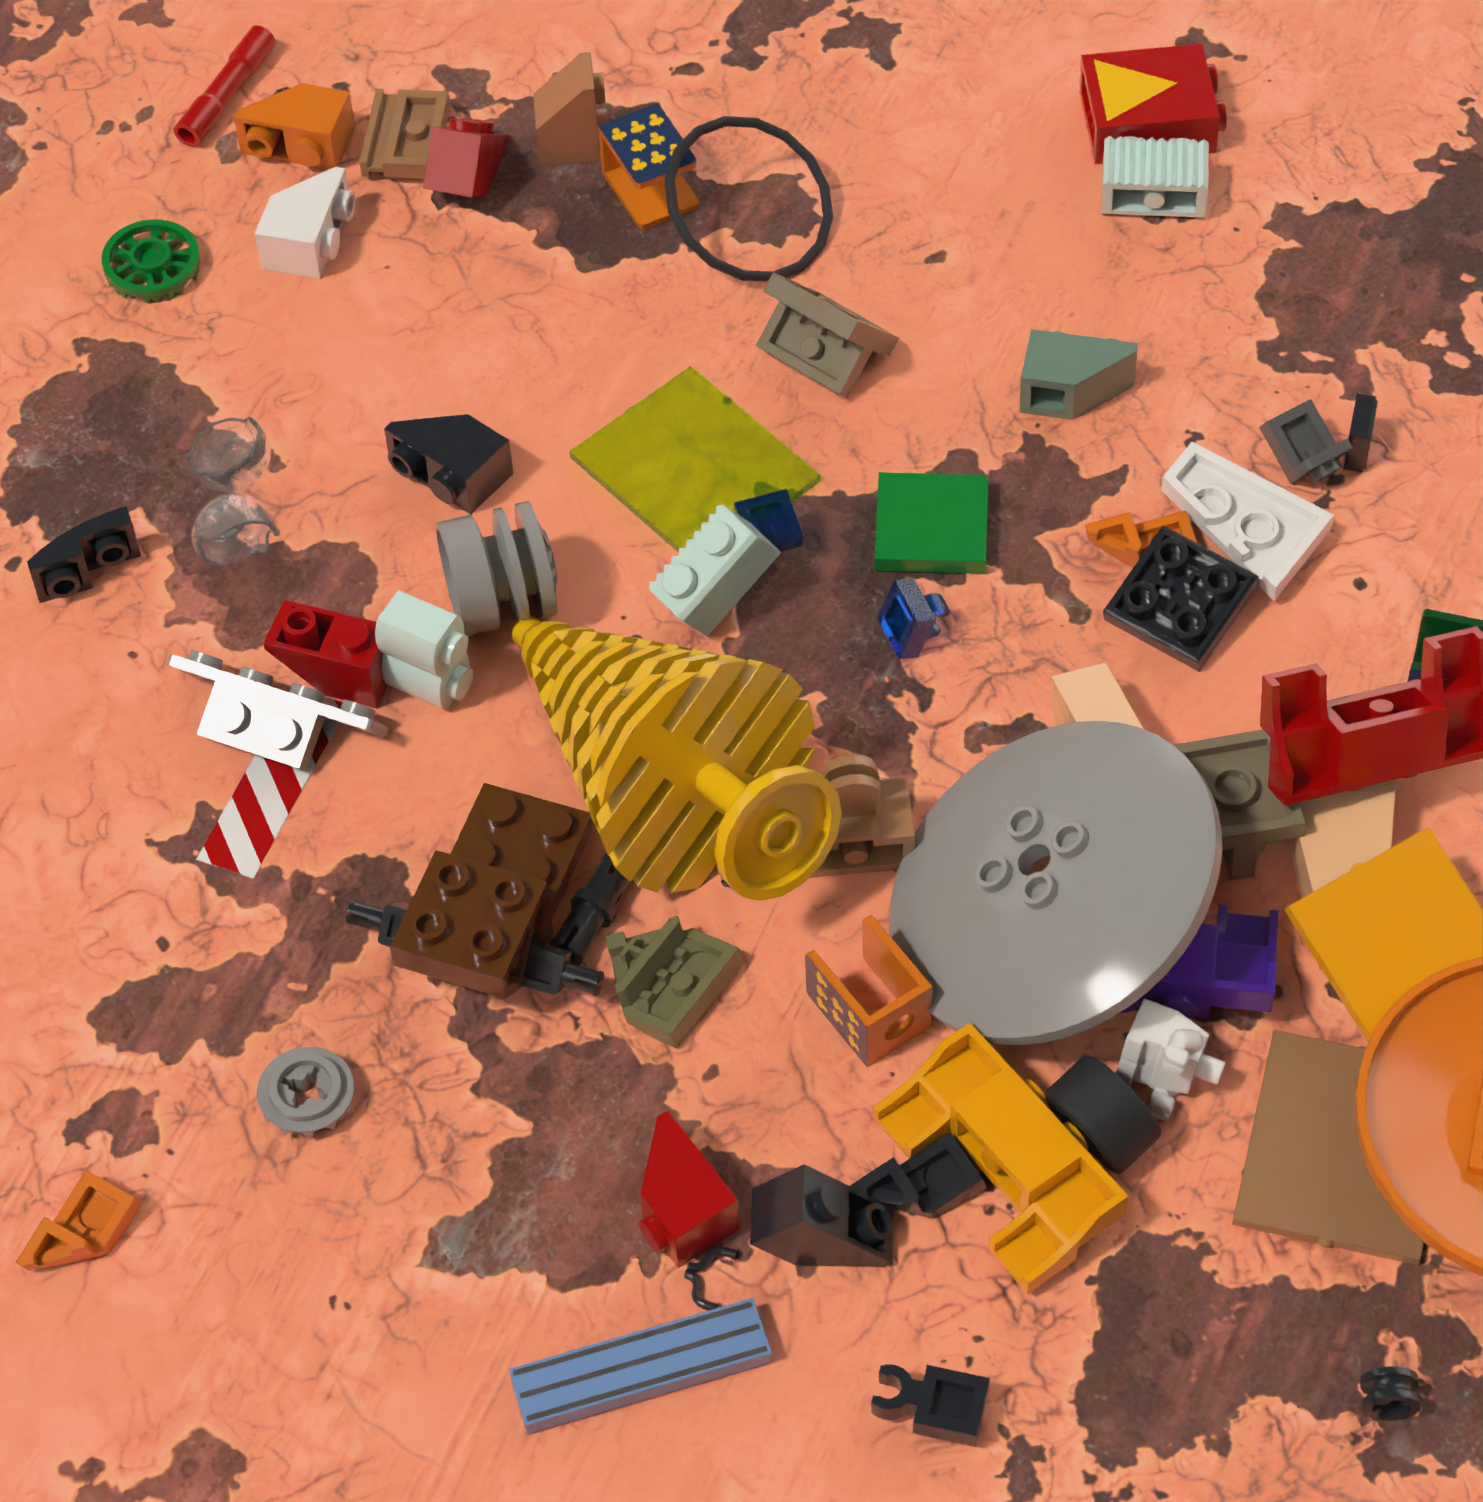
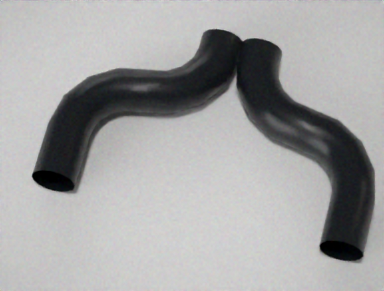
(700, 1266)

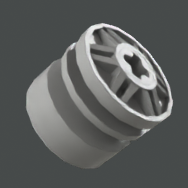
(497, 568)

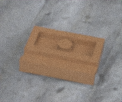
(401, 132)

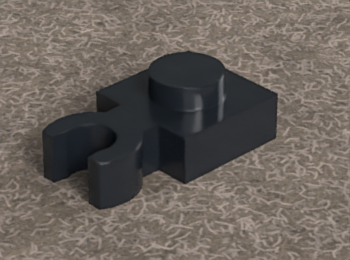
(944, 1404)

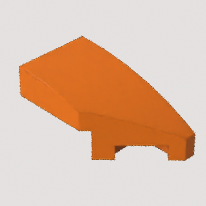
(1129, 540)
(83, 1228)

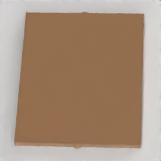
(1305, 1156)

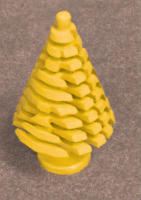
(685, 758)

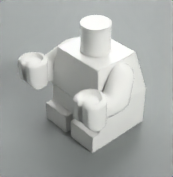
(1167, 1055)

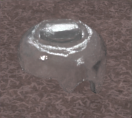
(230, 455)
(232, 529)

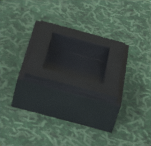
(1361, 432)

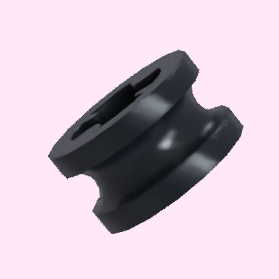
(1390, 1393)

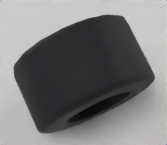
(1105, 1113)

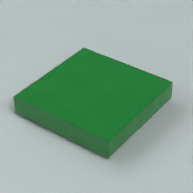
(931, 523)

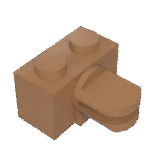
(874, 821)

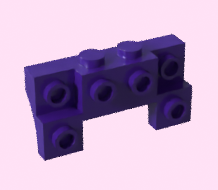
(1222, 967)

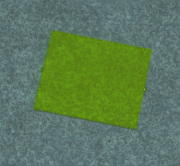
(686, 455)

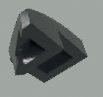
(927, 1182)

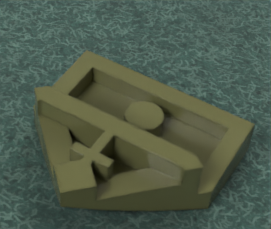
(670, 977)

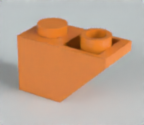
(313, 121)

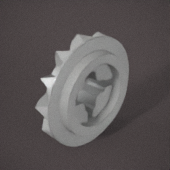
(297, 1071)

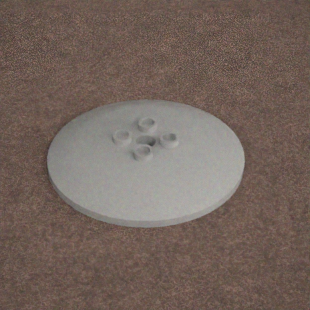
(1107, 916)

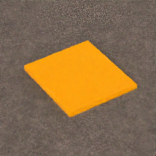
(1390, 926)

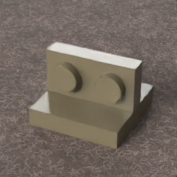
(820, 335)
(1247, 809)

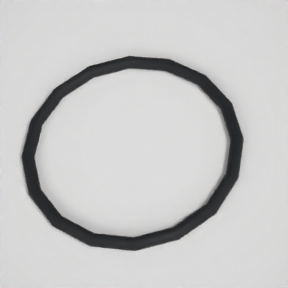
(795, 145)

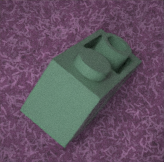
(1074, 373)

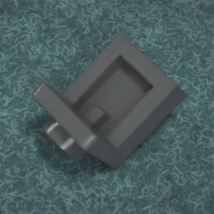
(1304, 443)

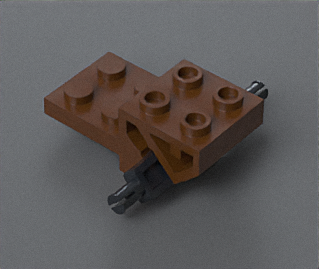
(492, 901)

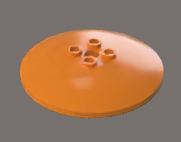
(1424, 1111)

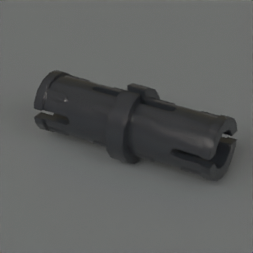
(591, 910)

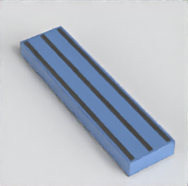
(640, 1365)

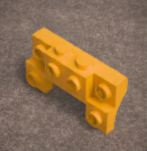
(1016, 1144)

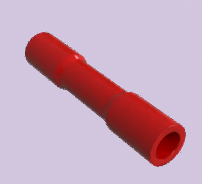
(208, 106)

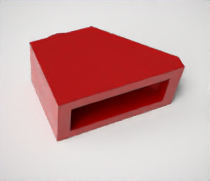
(683, 1197)

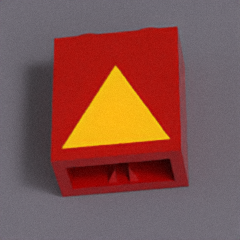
(1151, 95)

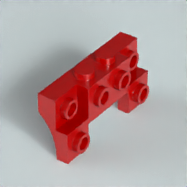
(1377, 733)

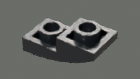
(64, 563)

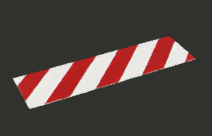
(260, 809)

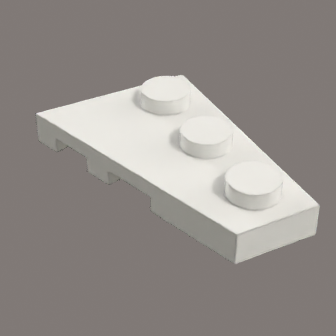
(1247, 515)

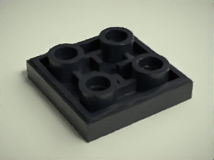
(1181, 598)

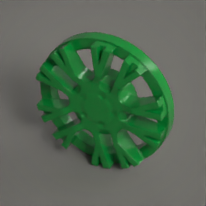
(150, 259)

